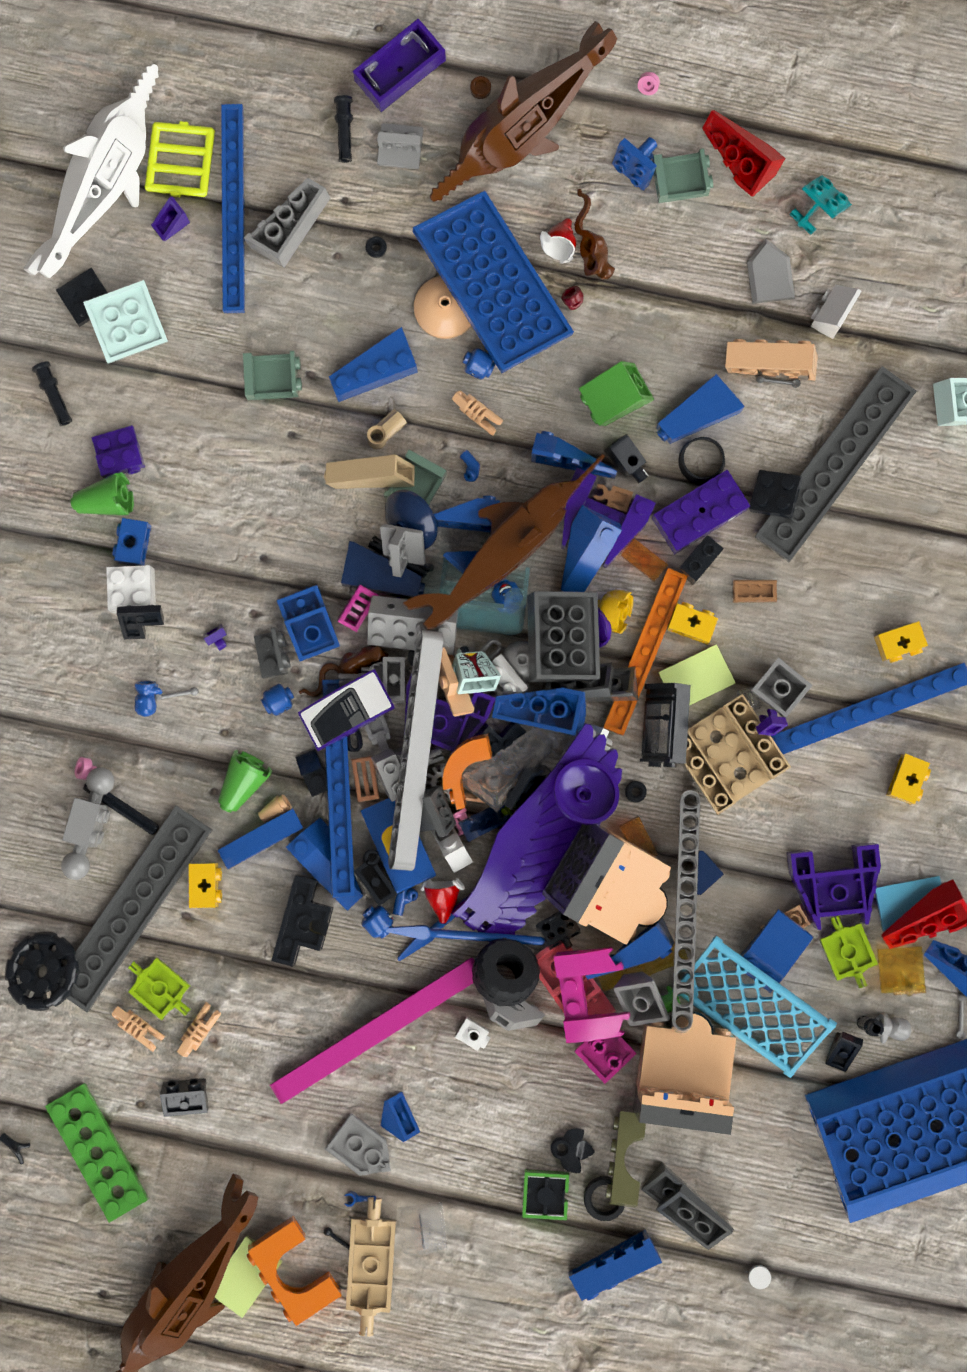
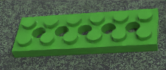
(92, 1167)

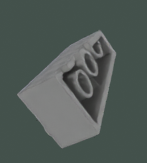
(288, 225)

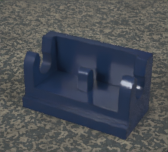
(483, 823)

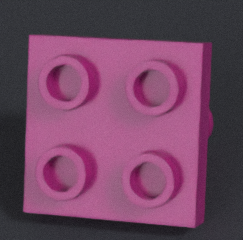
(605, 1056)

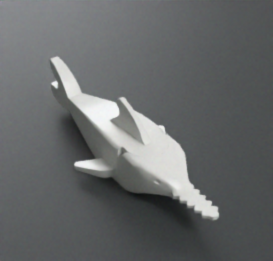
(98, 173)

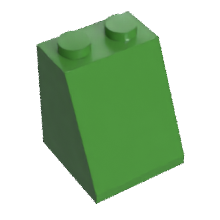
(615, 393)

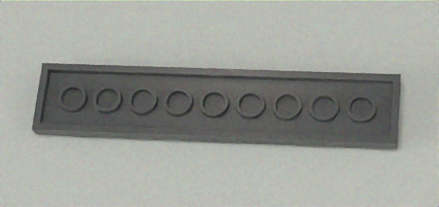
(838, 462)
(136, 904)

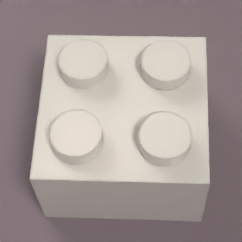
(130, 586)

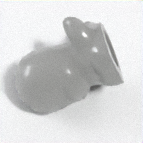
(894, 1027)

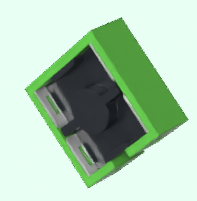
(545, 1194)

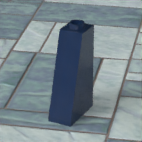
(376, 574)

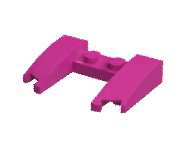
(570, 969)

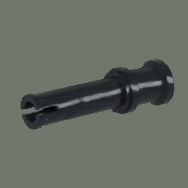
(344, 118)
(49, 385)

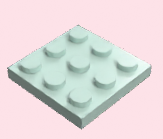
(125, 321)

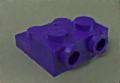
(118, 452)

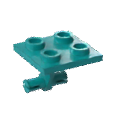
(826, 197)

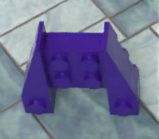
(631, 523)
(452, 730)
(836, 890)

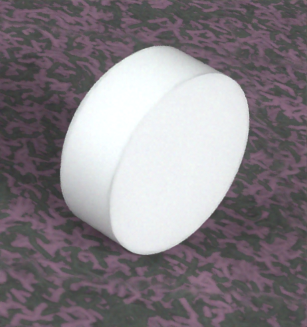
(759, 1277)

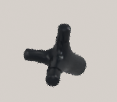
(14, 1146)

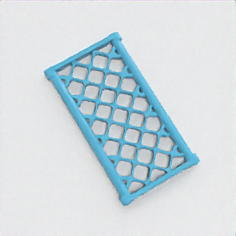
(780, 992)

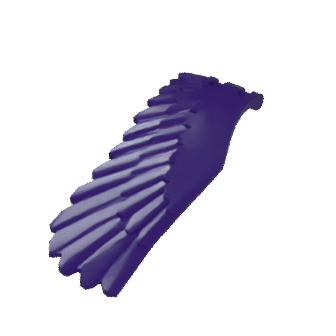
(530, 848)

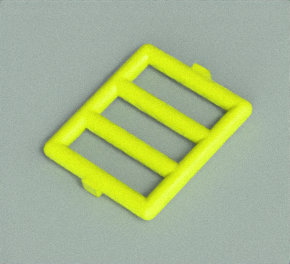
(155, 146)

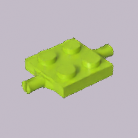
(848, 951)
(159, 988)

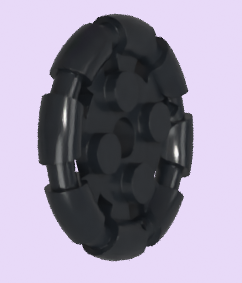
(29, 971)

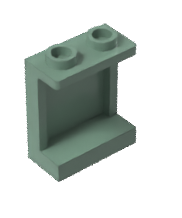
(682, 176)
(271, 376)
(427, 478)

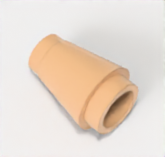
(275, 808)

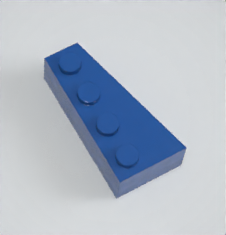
(376, 367)
(615, 1266)

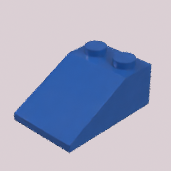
(466, 515)
(777, 947)

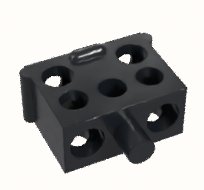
(553, 925)

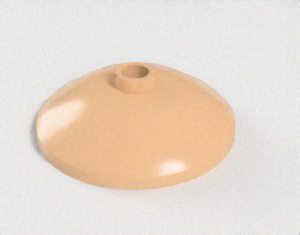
(433, 317)

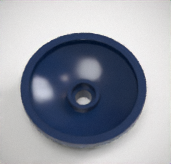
(411, 511)

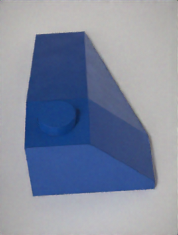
(558, 453)
(588, 546)

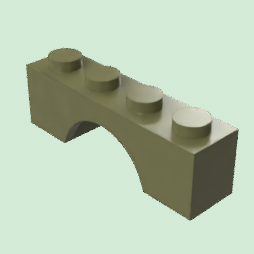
(624, 1188)

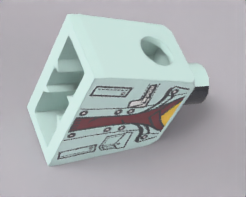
(474, 672)

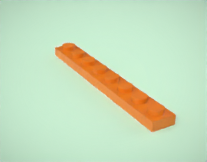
(648, 646)

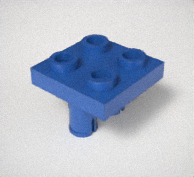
(635, 162)

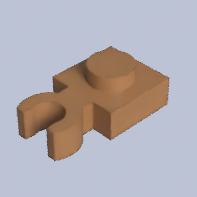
(616, 498)

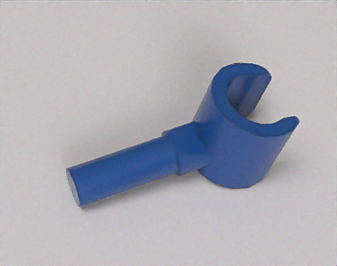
(356, 1198)

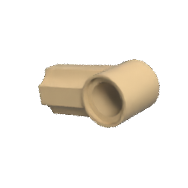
(387, 428)

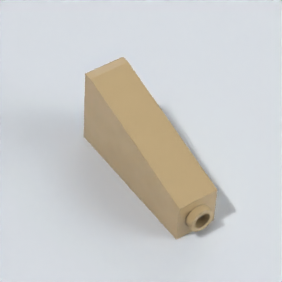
(370, 473)

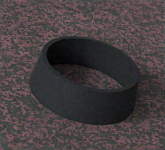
(687, 474)

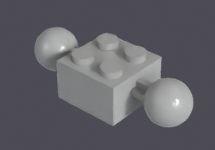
(86, 823)

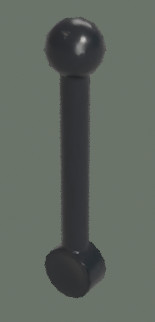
(328, 1232)

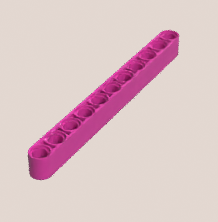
(373, 1032)

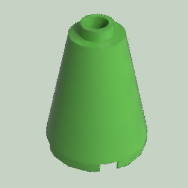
(105, 497)
(241, 781)

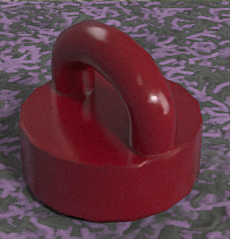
(573, 297)

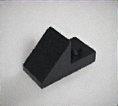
(312, 772)
(843, 1050)

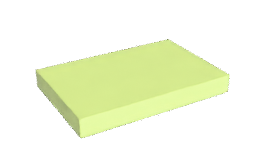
(704, 672)
(241, 1281)

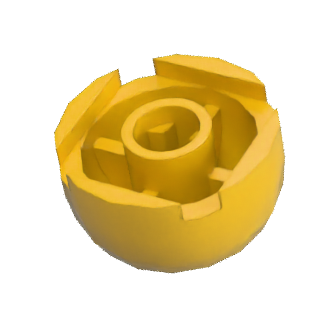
(616, 606)

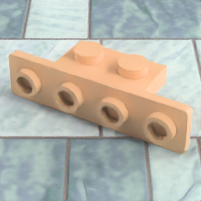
(459, 703)

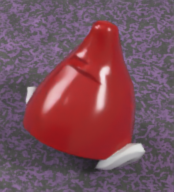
(559, 241)
(442, 896)

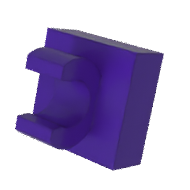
(216, 636)
(772, 724)

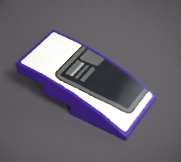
(346, 710)

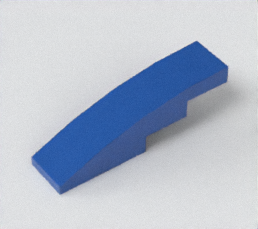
(260, 839)

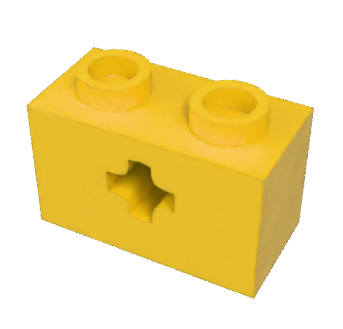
(701, 632)
(911, 634)
(899, 785)
(197, 896)

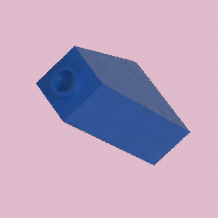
(703, 409)

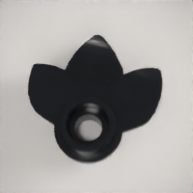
(575, 1150)

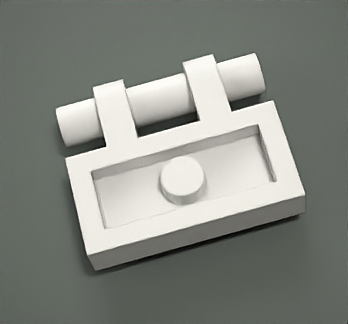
(509, 678)

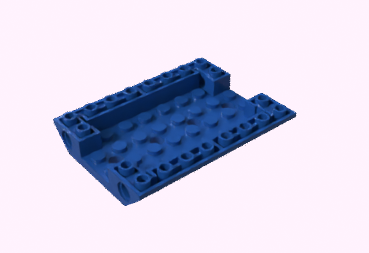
(904, 1103)

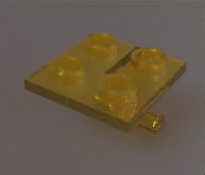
(901, 971)

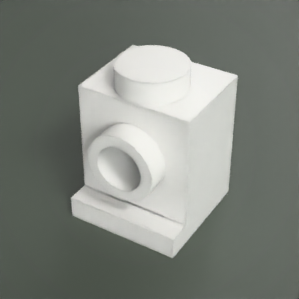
(471, 1026)

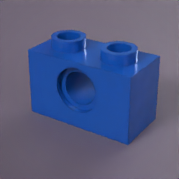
(132, 555)

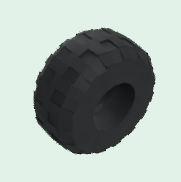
(496, 987)

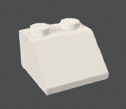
(835, 309)

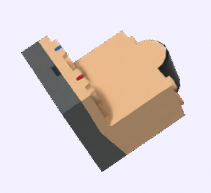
(609, 884)
(685, 1076)

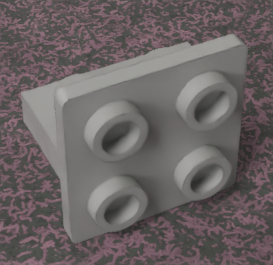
(399, 146)
(402, 547)

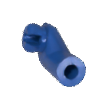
(472, 468)
(402, 899)

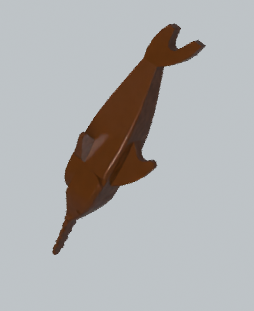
(525, 114)
(515, 535)
(185, 1287)

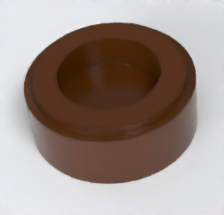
(480, 87)

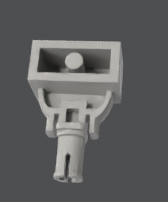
(391, 674)
(388, 767)

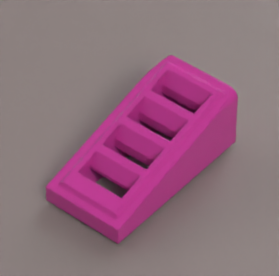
(351, 603)

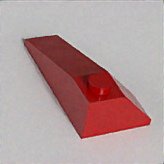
(746, 155)
(936, 912)

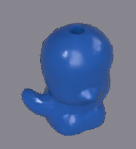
(145, 700)

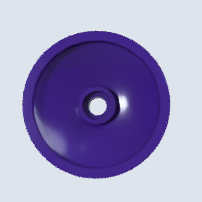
(595, 783)

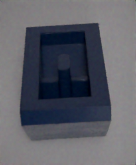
(707, 873)

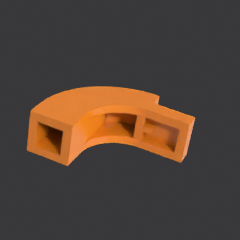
(466, 753)

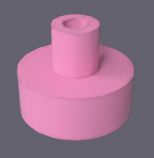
(648, 83)
(83, 767)

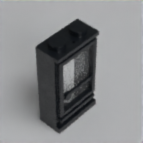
(665, 724)

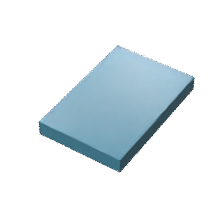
(898, 898)

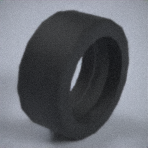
(599, 1215)

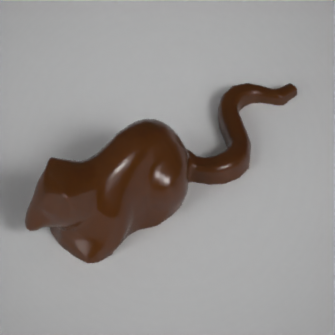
(593, 246)
(349, 664)

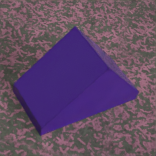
(170, 220)

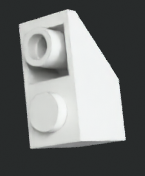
(453, 850)

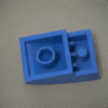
(308, 622)

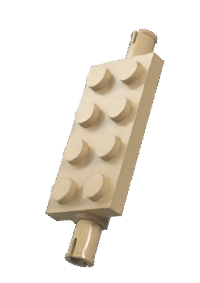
(370, 1265)

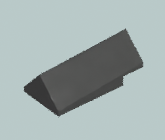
(612, 686)
(686, 1208)

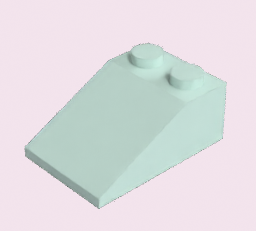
(951, 401)

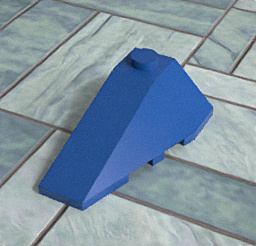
(553, 709)
(313, 852)
(646, 947)
(950, 963)

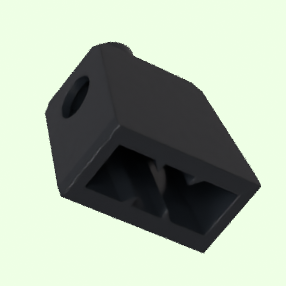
(619, 453)

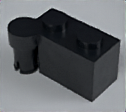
(374, 879)

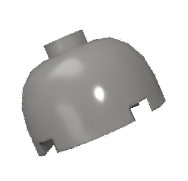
(518, 657)

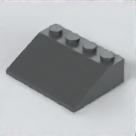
(563, 636)

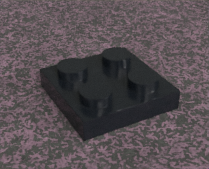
(78, 290)
(775, 494)
(527, 782)

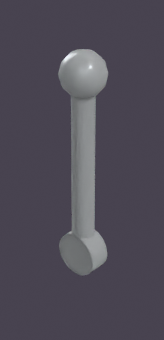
(194, 691)
(960, 1034)

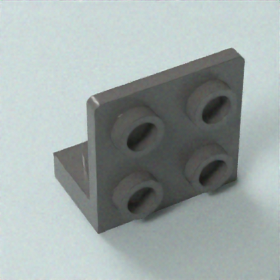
(271, 653)
(436, 812)

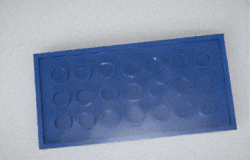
(492, 281)

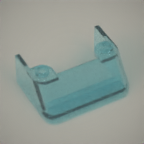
(488, 616)

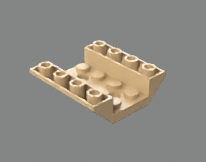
(741, 746)

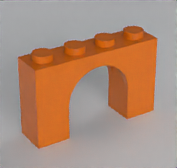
(298, 1301)

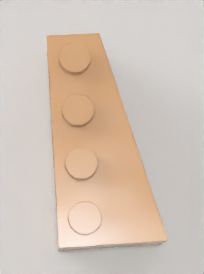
(772, 358)

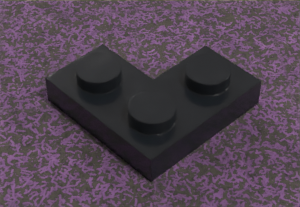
(135, 618)
(504, 739)

